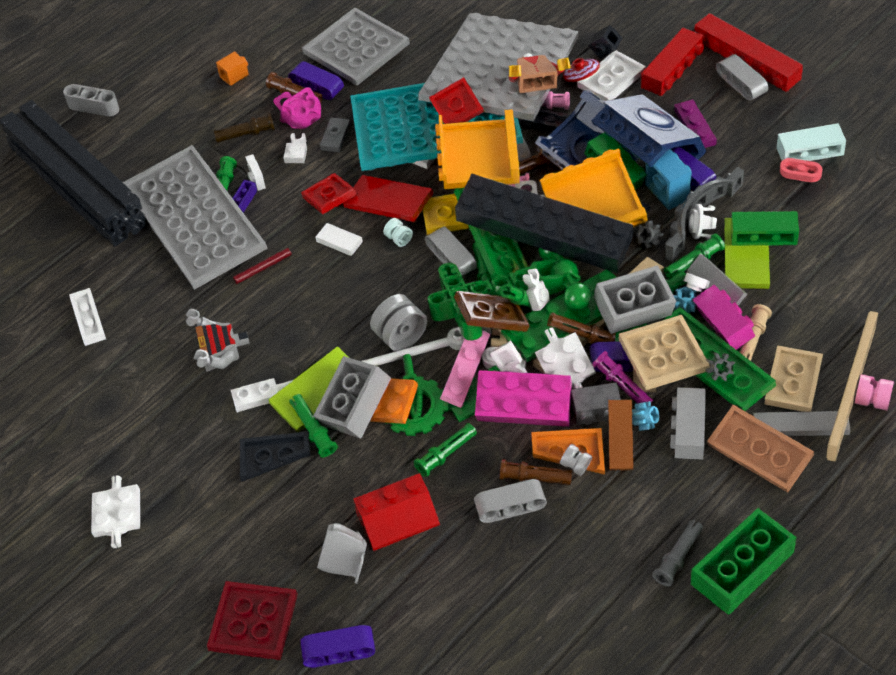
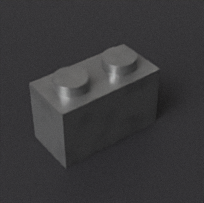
(591, 403)

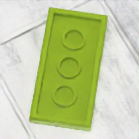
(746, 264)
(310, 384)

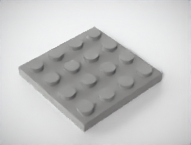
(356, 46)

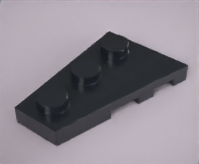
(271, 452)

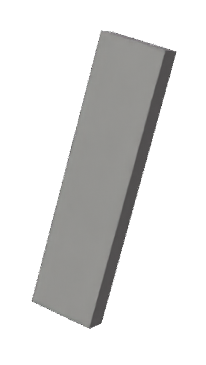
(801, 422)

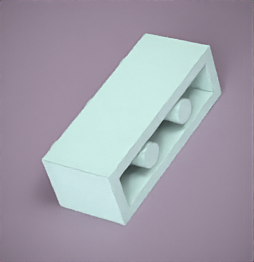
(812, 143)

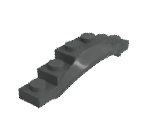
(702, 195)

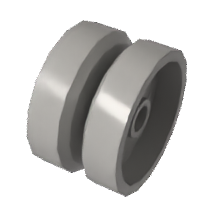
(398, 322)

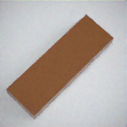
(620, 435)

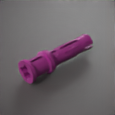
(615, 371)

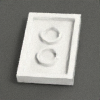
(613, 76)

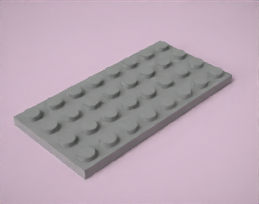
(195, 217)

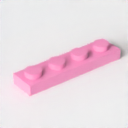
(464, 370)

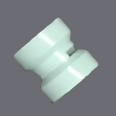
(395, 230)

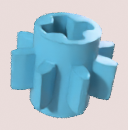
(684, 299)
(645, 416)

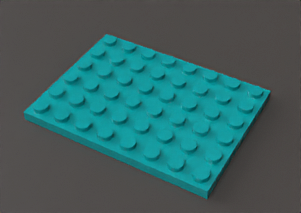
(399, 127)

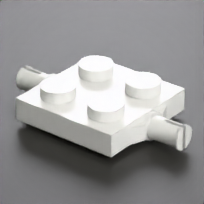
(565, 357)
(115, 511)

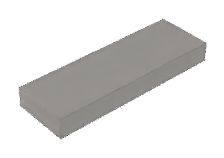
(707, 270)

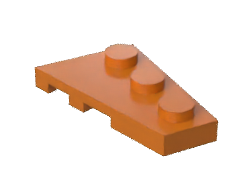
(553, 444)

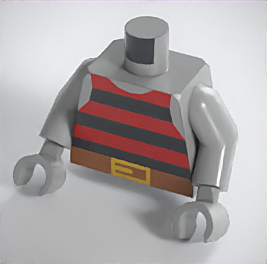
(216, 342)

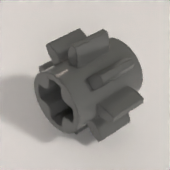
(654, 231)
(718, 372)

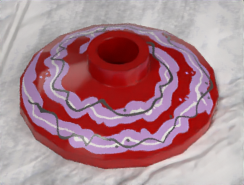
(581, 69)

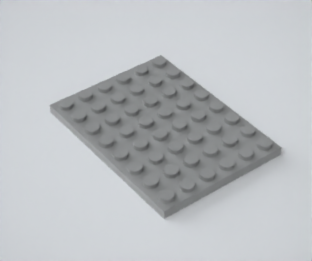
(483, 56)

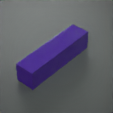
(245, 194)

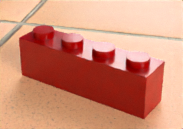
(672, 62)

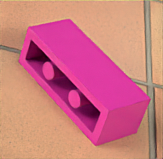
(724, 317)

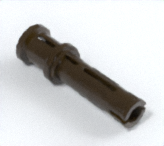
(253, 126)

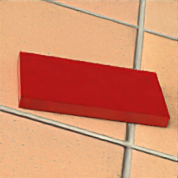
(389, 198)

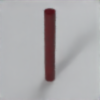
(262, 266)

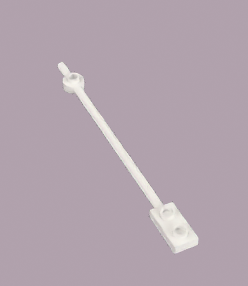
(259, 393)

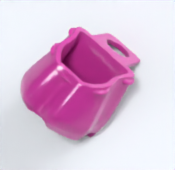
(300, 109)

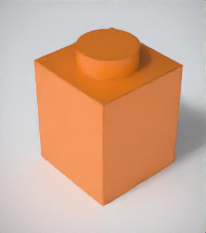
(232, 68)

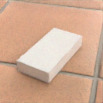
(339, 239)

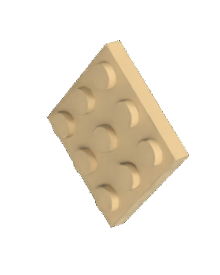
(663, 352)

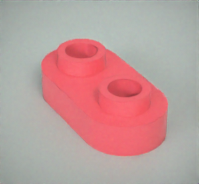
(800, 170)

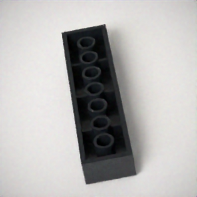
(544, 223)

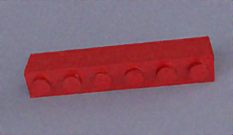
(765, 60)

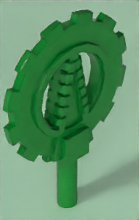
(436, 411)

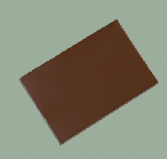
(490, 311)

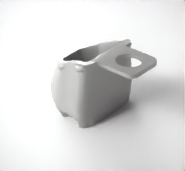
(342, 551)

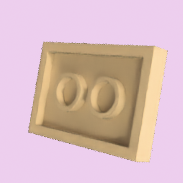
(795, 378)

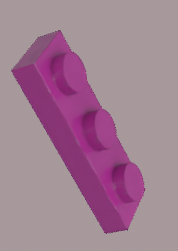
(693, 119)

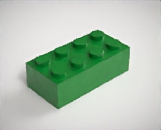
(743, 561)

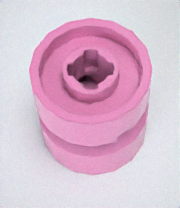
(874, 392)

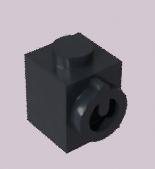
(605, 41)

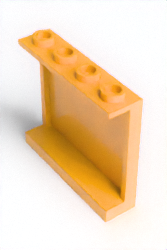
(477, 149)
(599, 187)

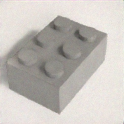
(634, 299)
(352, 397)

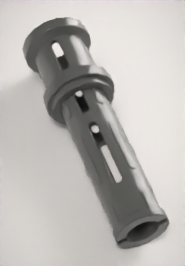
(673, 560)

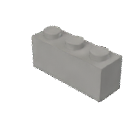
(688, 423)

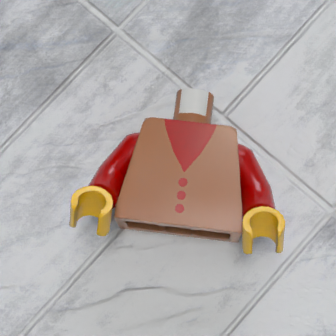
(536, 72)

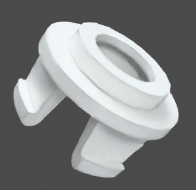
(698, 221)

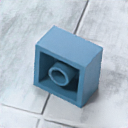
(669, 180)

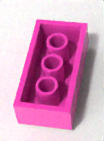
(523, 398)

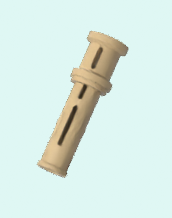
(759, 317)

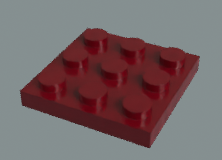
(252, 620)

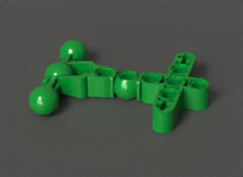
(553, 271)

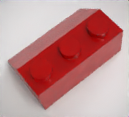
(396, 512)

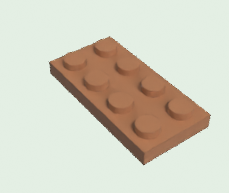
(760, 448)

